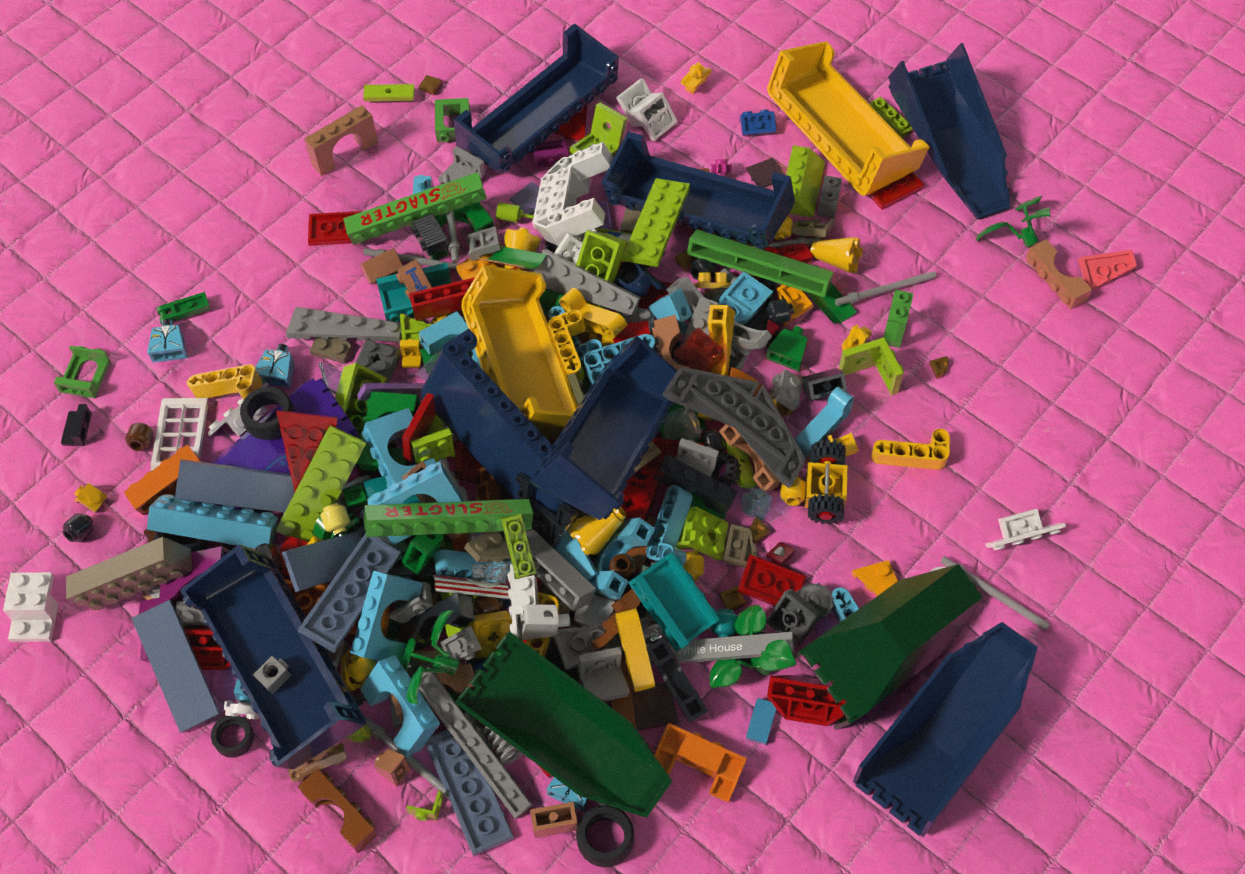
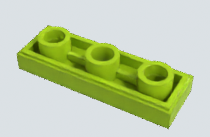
(389, 92)
(892, 117)
(747, 473)
(516, 533)

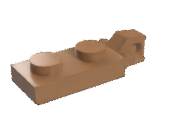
(331, 756)

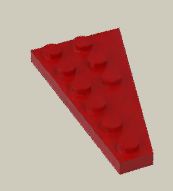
(301, 439)

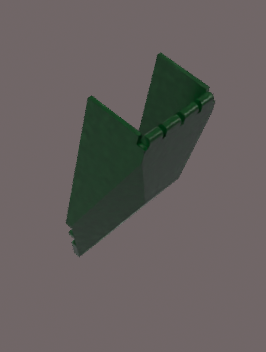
(891, 638)
(564, 729)

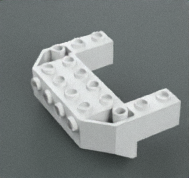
(558, 192)

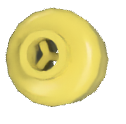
(335, 518)

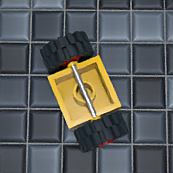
(826, 482)

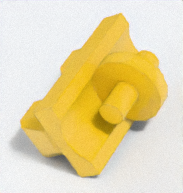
(695, 77)
(704, 281)
(856, 337)

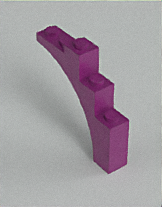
(171, 590)

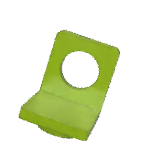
(424, 814)

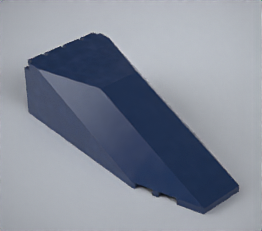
(955, 121)
(948, 728)

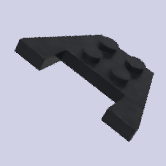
(545, 523)

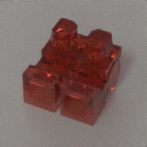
(699, 352)

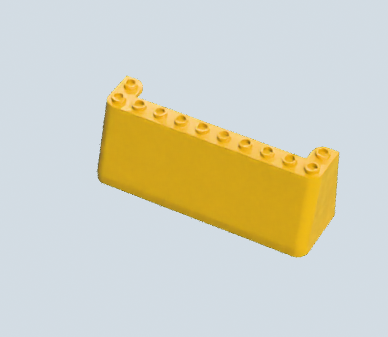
(840, 119)
(518, 345)

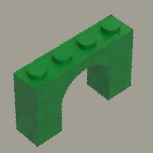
(471, 214)
(378, 406)

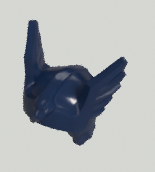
(639, 282)

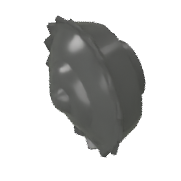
(818, 597)

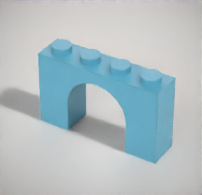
(441, 332)
(379, 434)
(430, 481)
(630, 534)
(382, 592)
(418, 720)

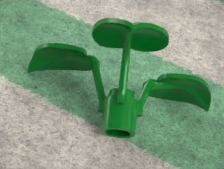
(1028, 233)
(775, 657)
(443, 662)

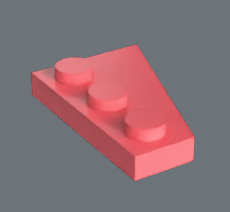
(1106, 267)

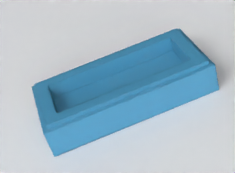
(761, 721)

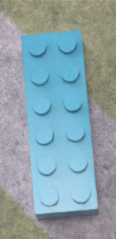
(212, 522)

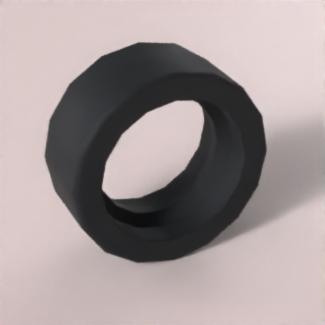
(242, 747)

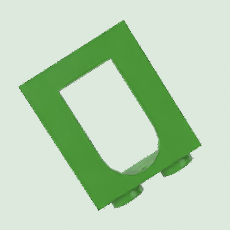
(448, 107)
(898, 318)
(82, 388)

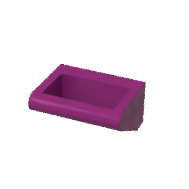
(549, 157)

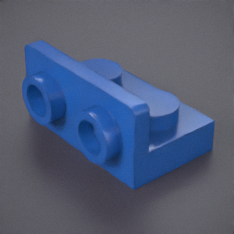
(757, 123)

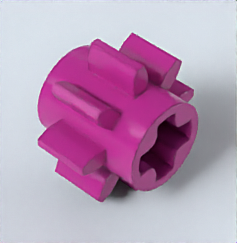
(721, 167)

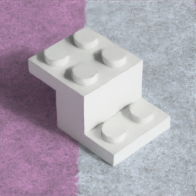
(647, 109)
(30, 607)

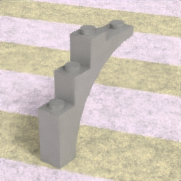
(743, 338)

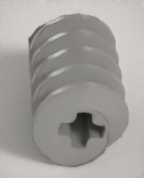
(503, 749)

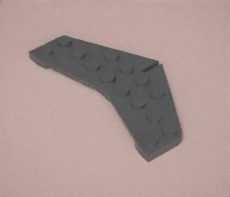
(753, 417)

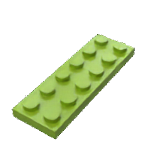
(656, 222)
(321, 482)

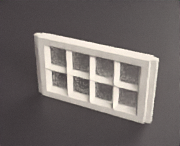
(179, 424)

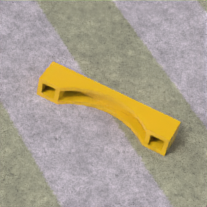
(721, 331)

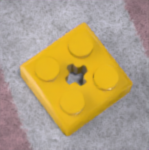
(485, 625)

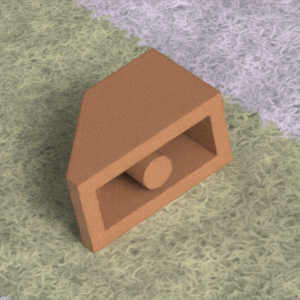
(392, 766)

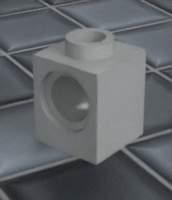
(272, 684)

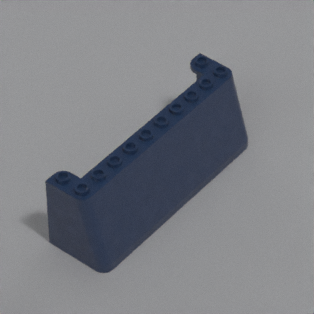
(541, 104)
(713, 202)
(487, 419)
(609, 432)
(260, 618)

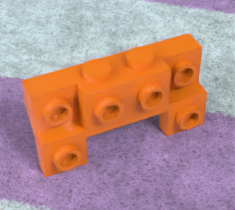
(703, 756)

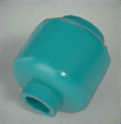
(726, 625)

